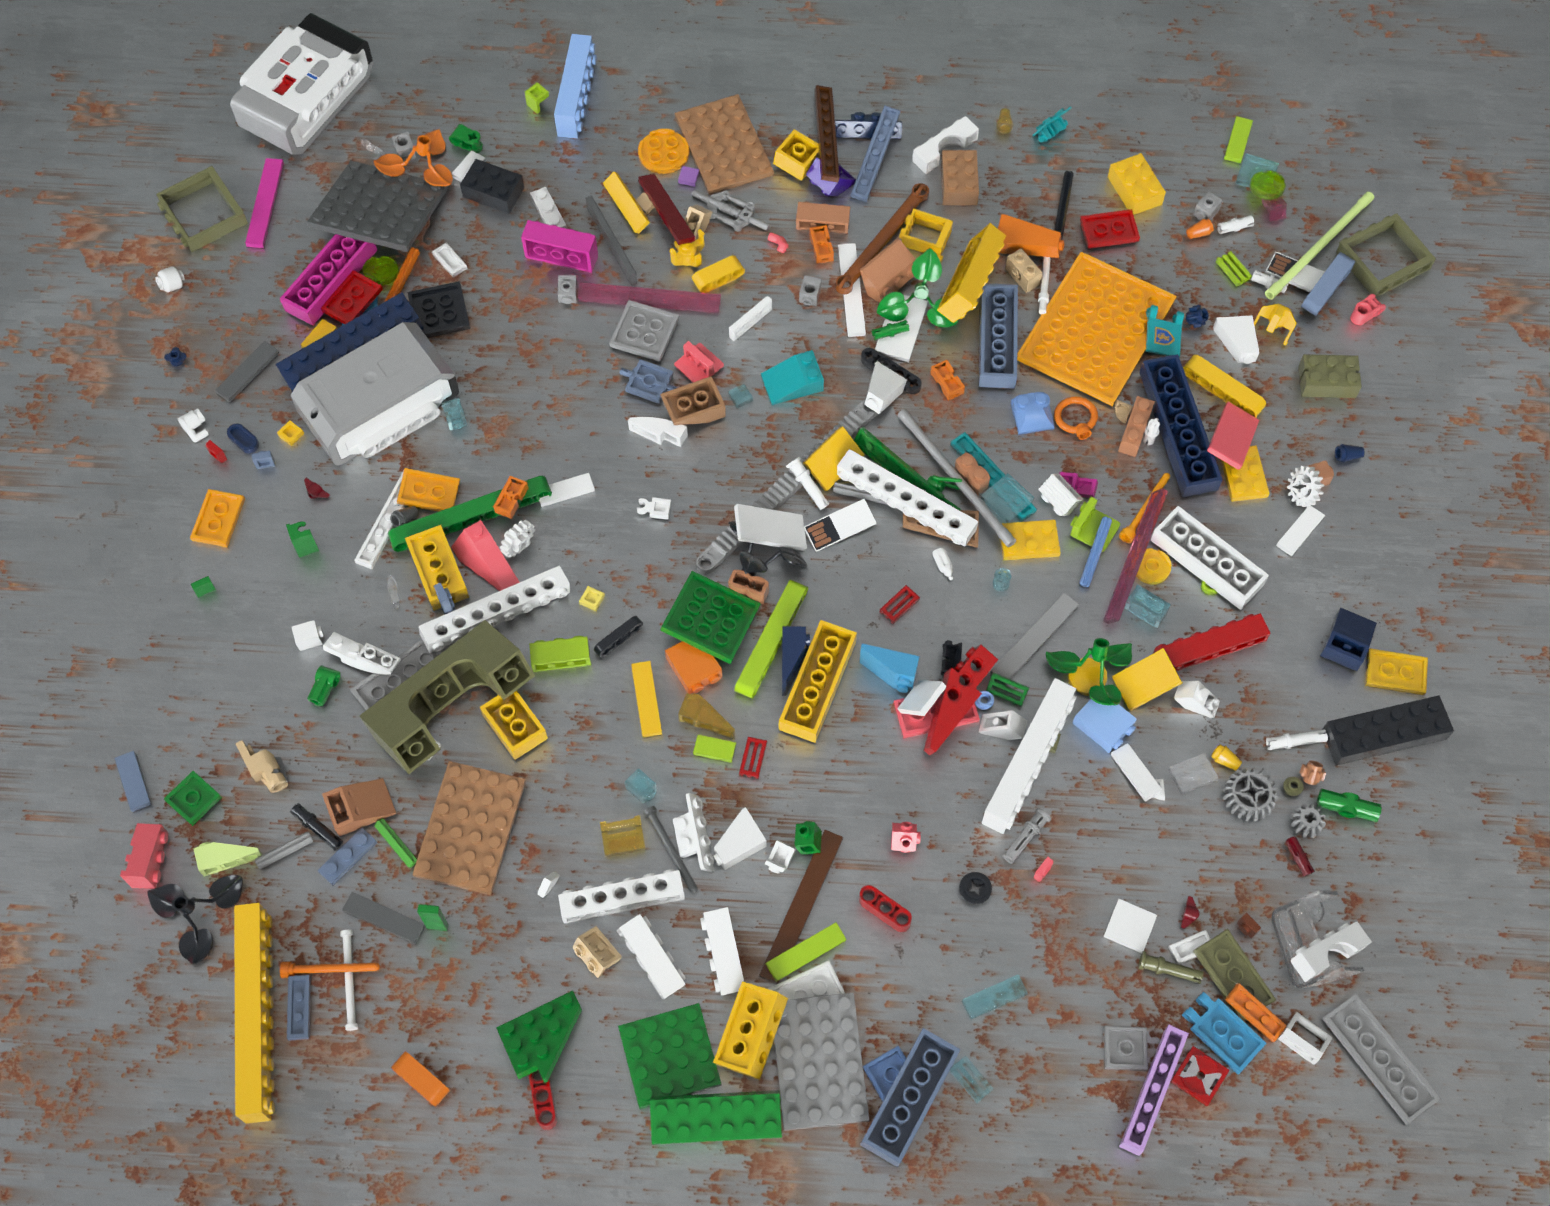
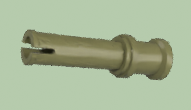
(1161, 966)

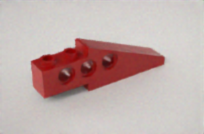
(950, 712)

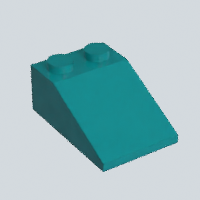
(793, 378)

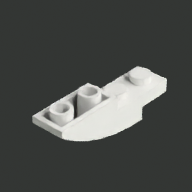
(361, 657)

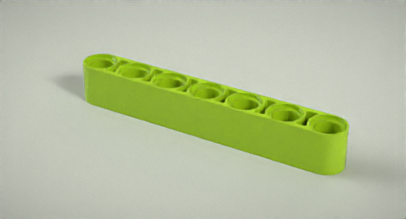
(770, 639)

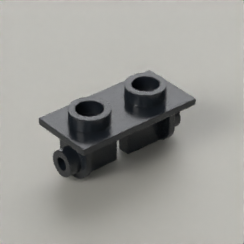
(952, 656)

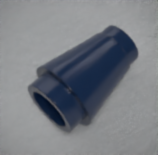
(1348, 452)

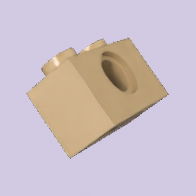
(1023, 270)

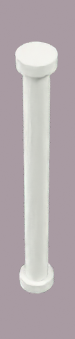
(349, 983)

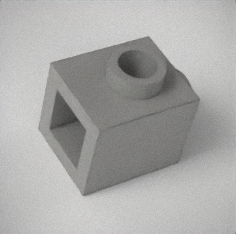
(1208, 206)

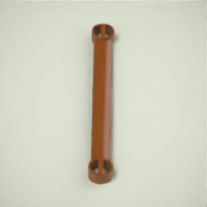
(882, 238)

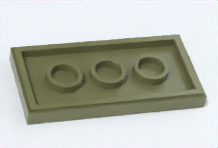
(1229, 965)

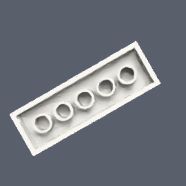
(1209, 557)

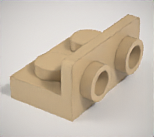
(596, 951)

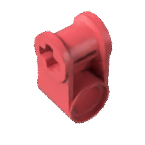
(1366, 310)

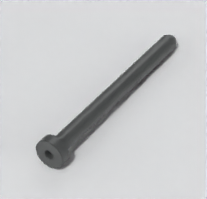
(650, 813)

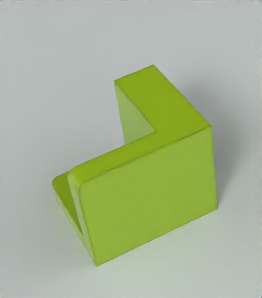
(535, 96)

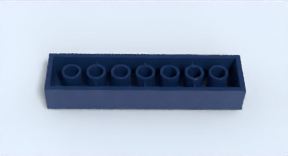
(346, 339)
(1180, 425)

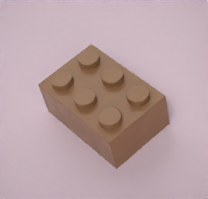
(959, 177)

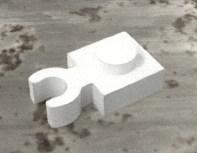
(658, 507)

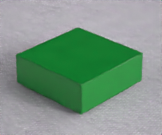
(203, 586)

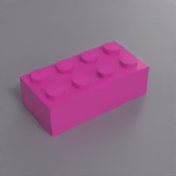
(560, 246)

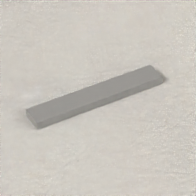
(1036, 637)

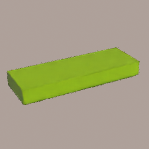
(1238, 139)

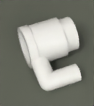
(191, 421)

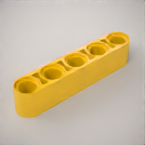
(1223, 385)

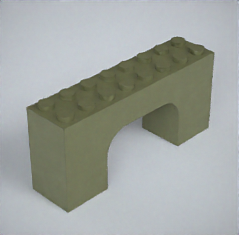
(475, 660)

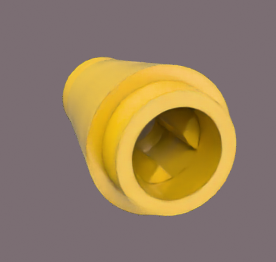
(1226, 757)

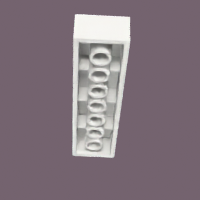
(1029, 757)

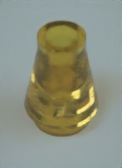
(1005, 121)

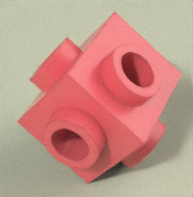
(904, 837)

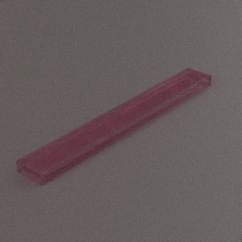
(651, 297)
(1135, 556)

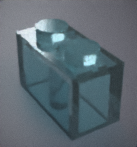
(1147, 606)

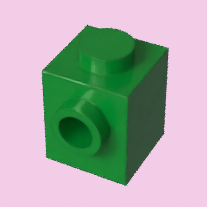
(808, 838)

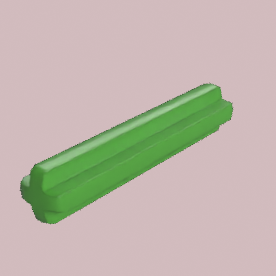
(396, 843)

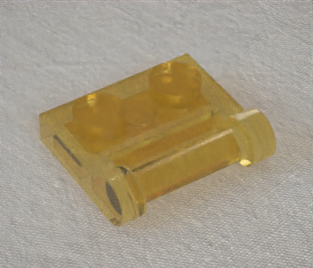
(622, 842)

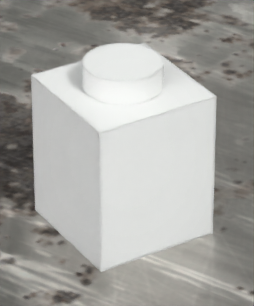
(307, 635)

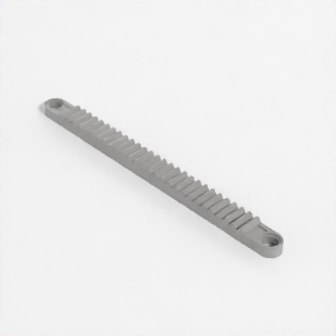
(779, 492)

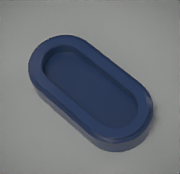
(242, 438)

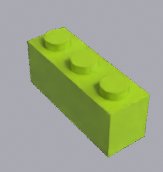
(560, 653)

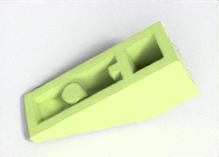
(219, 856)

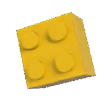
(796, 154)

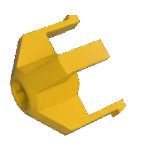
(688, 253)
(1278, 316)

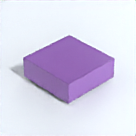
(688, 176)

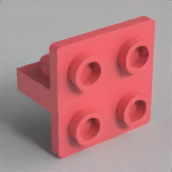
(698, 362)

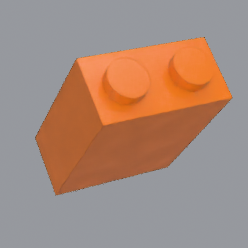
(693, 666)

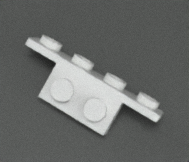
(692, 833)

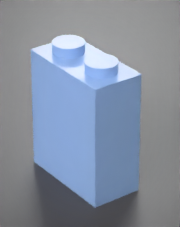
(1105, 724)

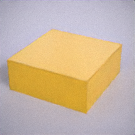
(290, 433)

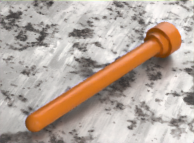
(288, 968)

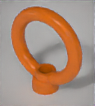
(1082, 430)

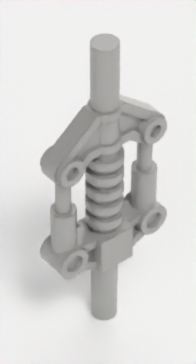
(743, 217)

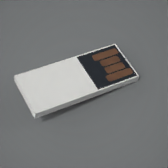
(1305, 279)
(840, 525)

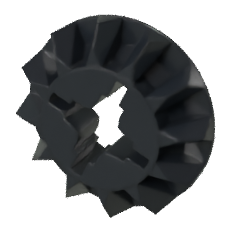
(979, 880)

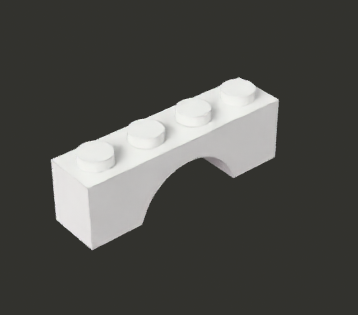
(961, 134)
(1314, 960)

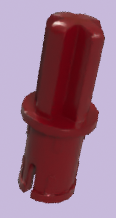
(1299, 856)

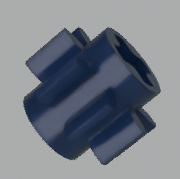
(1197, 316)

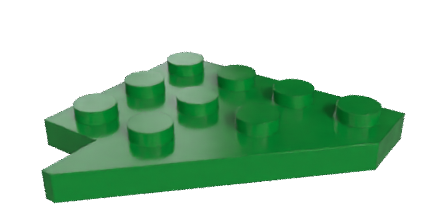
(540, 1035)

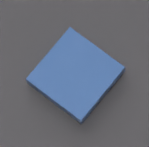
(884, 1070)

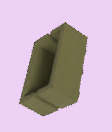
(1329, 376)

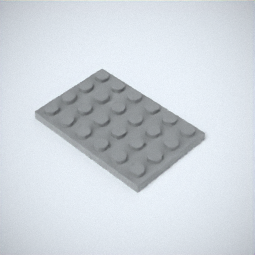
(820, 1063)

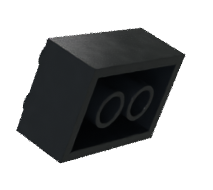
(492, 186)

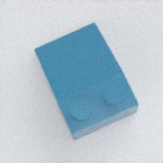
(891, 666)

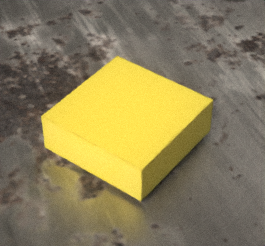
(592, 598)

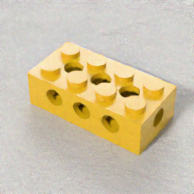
(436, 565)
(750, 1030)

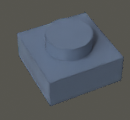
(263, 459)

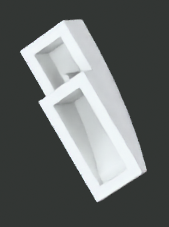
(658, 429)

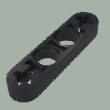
(876, 356)

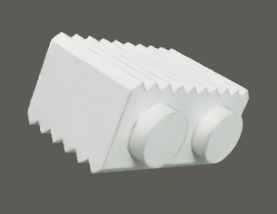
(1060, 495)

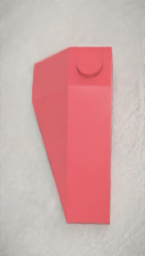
(482, 555)

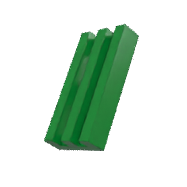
(996, 676)

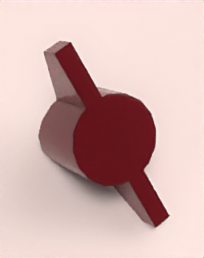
(315, 490)
(1190, 913)

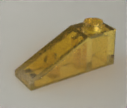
(701, 714)

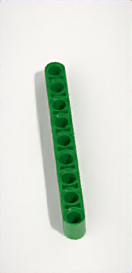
(465, 514)

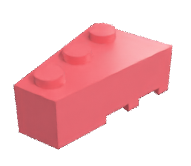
(146, 856)

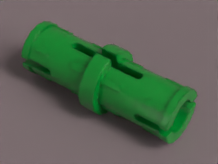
(890, 330)

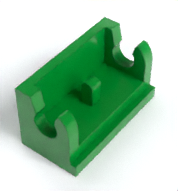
(302, 541)

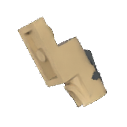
(264, 767)

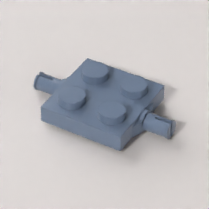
(648, 380)

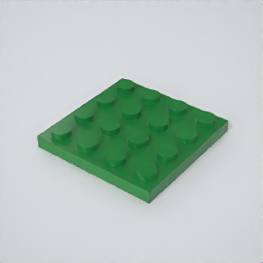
(710, 617)
(669, 1054)

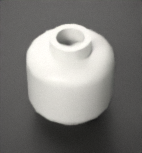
(169, 279)

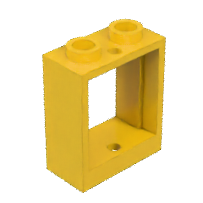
(929, 221)

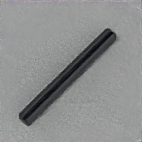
(1064, 201)

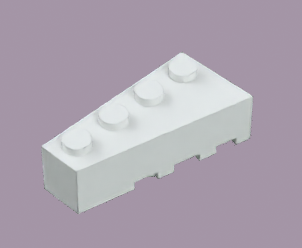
(651, 956)

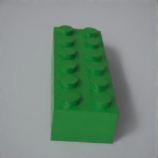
(715, 1117)

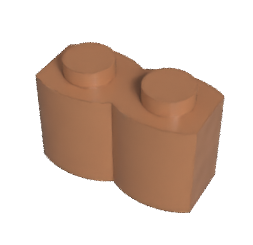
(972, 473)
(749, 586)

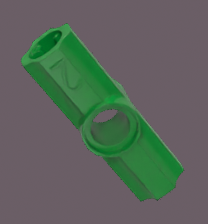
(1349, 805)

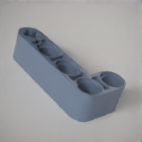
(1328, 283)

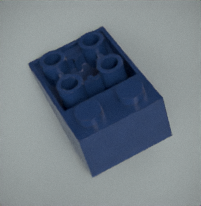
(1349, 639)

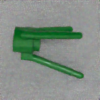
(939, 484)

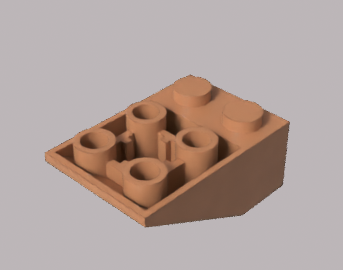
(358, 805)

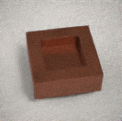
(1248, 925)

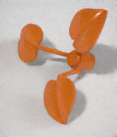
(426, 144)

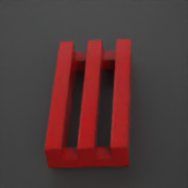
(889, 615)
(749, 772)

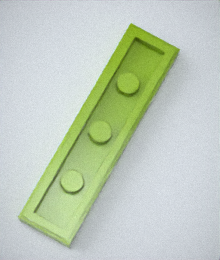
(806, 951)

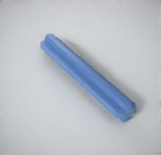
(1095, 552)

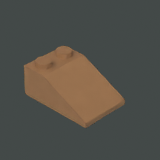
(694, 403)

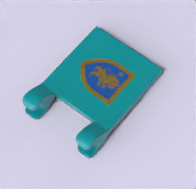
(1163, 336)

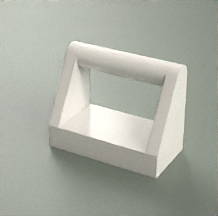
(1300, 1045)

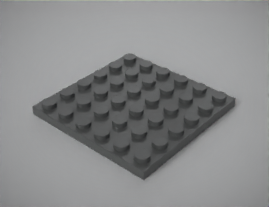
(377, 206)

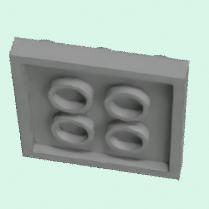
(644, 330)

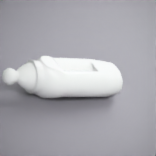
(943, 562)

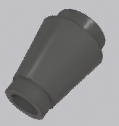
(403, 516)

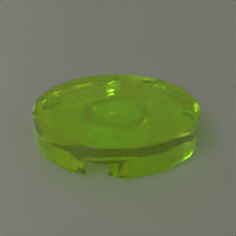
(1267, 185)
(381, 270)

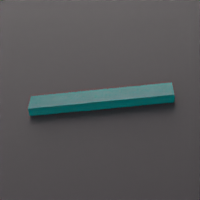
(965, 444)

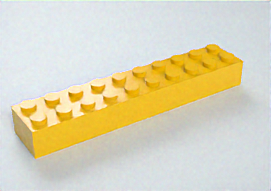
(252, 1014)

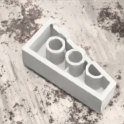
(723, 950)

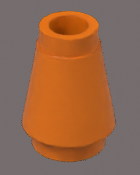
(1200, 229)

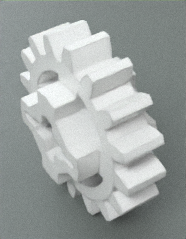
(1304, 495)
(517, 538)

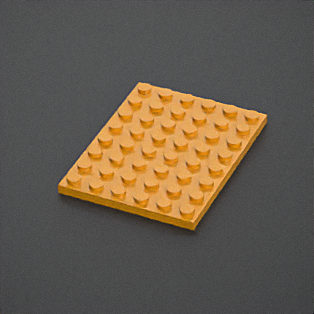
(1094, 328)

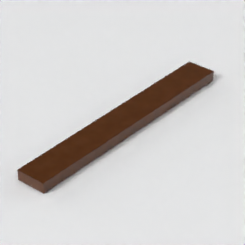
(826, 134)
(804, 899)

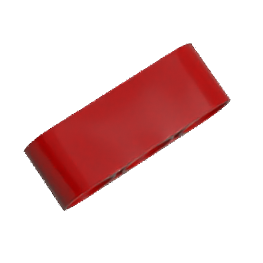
(881, 899)
(543, 1107)

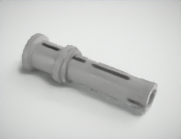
(1034, 829)

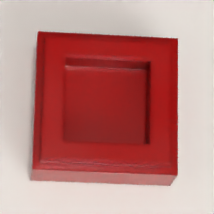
(215, 451)

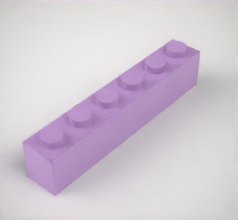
(1153, 1090)

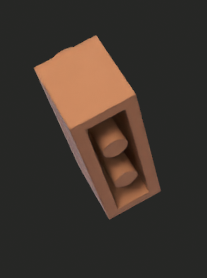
(815, 215)
(1136, 426)

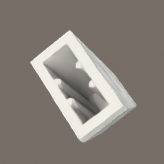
(1239, 337)
(883, 388)
(739, 841)

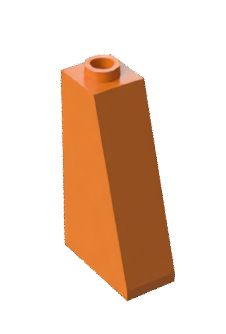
(1030, 237)

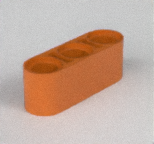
(420, 1079)

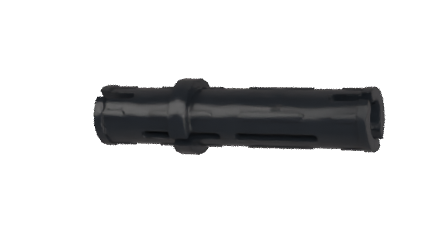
(310, 821)

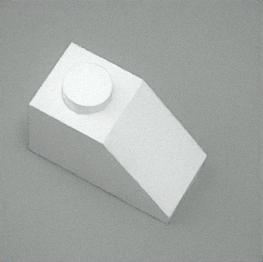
(1003, 725)

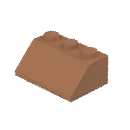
(888, 270)

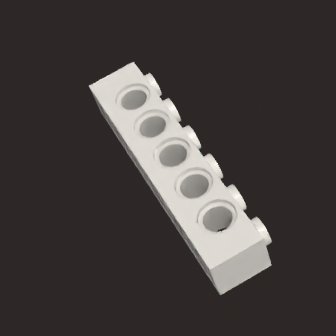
(631, 901)

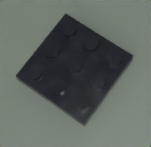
(440, 309)

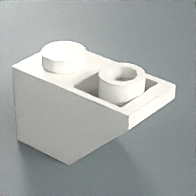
(1197, 698)

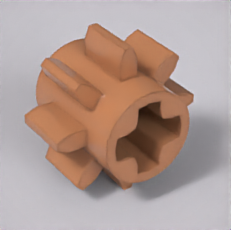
(1313, 772)

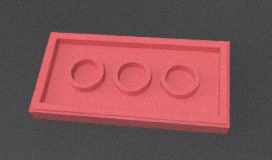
(1233, 435)
(916, 725)

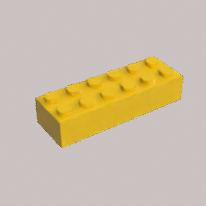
(972, 273)
(817, 681)

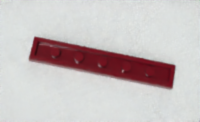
(666, 209)

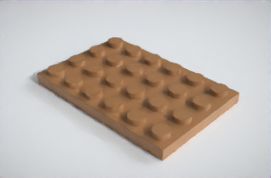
(724, 144)
(469, 828)

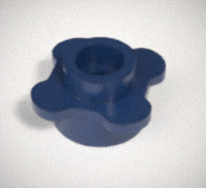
(175, 361)

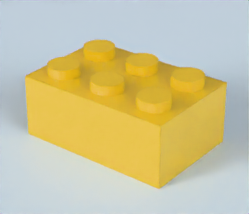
(1136, 184)
(514, 724)

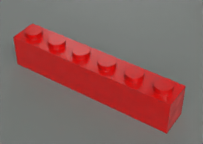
(1216, 641)

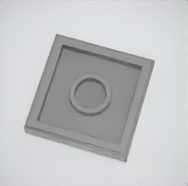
(1125, 1048)

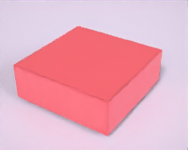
(1043, 869)

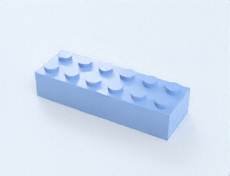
(574, 86)

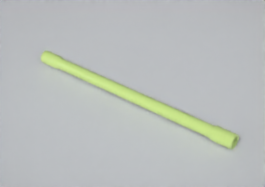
(1278, 286)

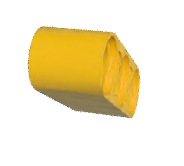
(718, 274)

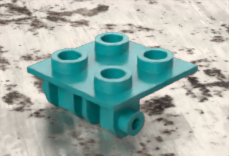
(1052, 126)

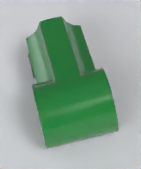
(324, 682)

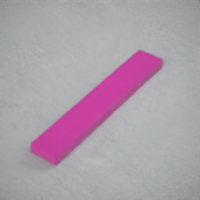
(264, 203)

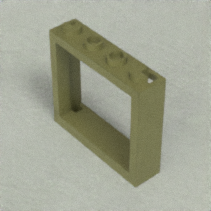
(190, 186)
(1362, 272)

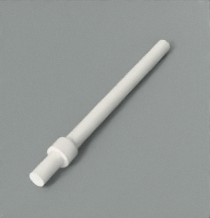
(1043, 297)

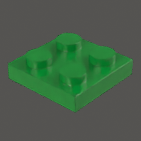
(192, 798)

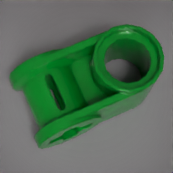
(466, 139)

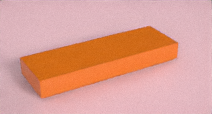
(1255, 1012)

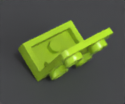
(1087, 524)

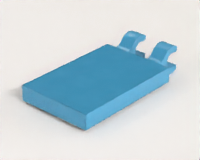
(1224, 1033)

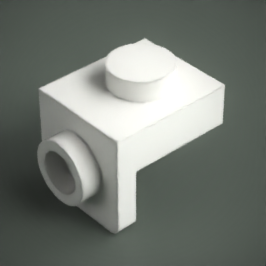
(780, 857)

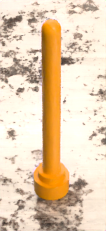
(1128, 534)

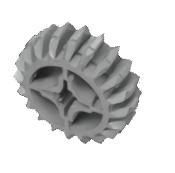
(1236, 798)

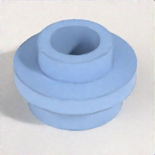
(990, 700)

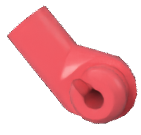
(781, 241)

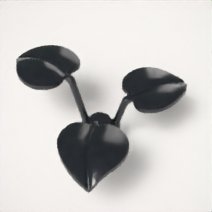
(753, 565)
(170, 898)

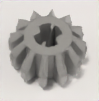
(1300, 821)

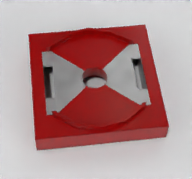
(1197, 1087)

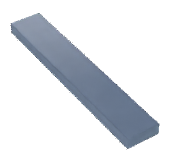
(875, 153)

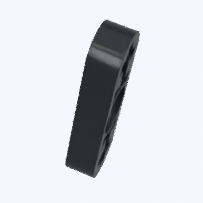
(618, 636)

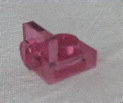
(1276, 208)

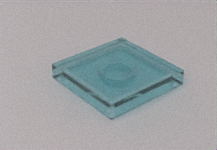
(1253, 165)
(1007, 497)

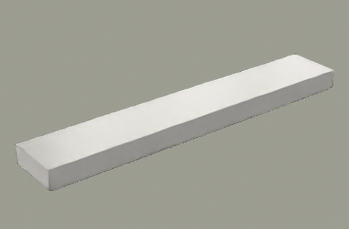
(852, 301)
(378, 535)

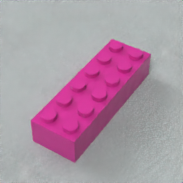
(324, 276)

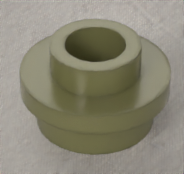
(1293, 791)

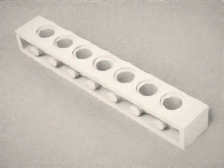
(902, 489)
(500, 600)

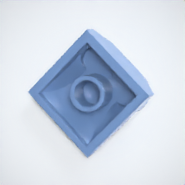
(1032, 412)

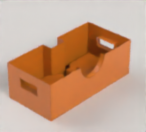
(821, 243)
(944, 375)
(512, 492)

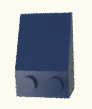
(794, 649)

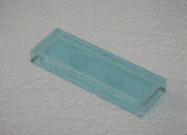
(994, 997)

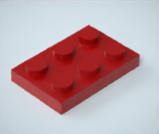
(1109, 228)
(351, 298)

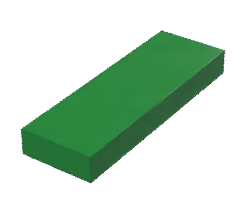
(432, 917)

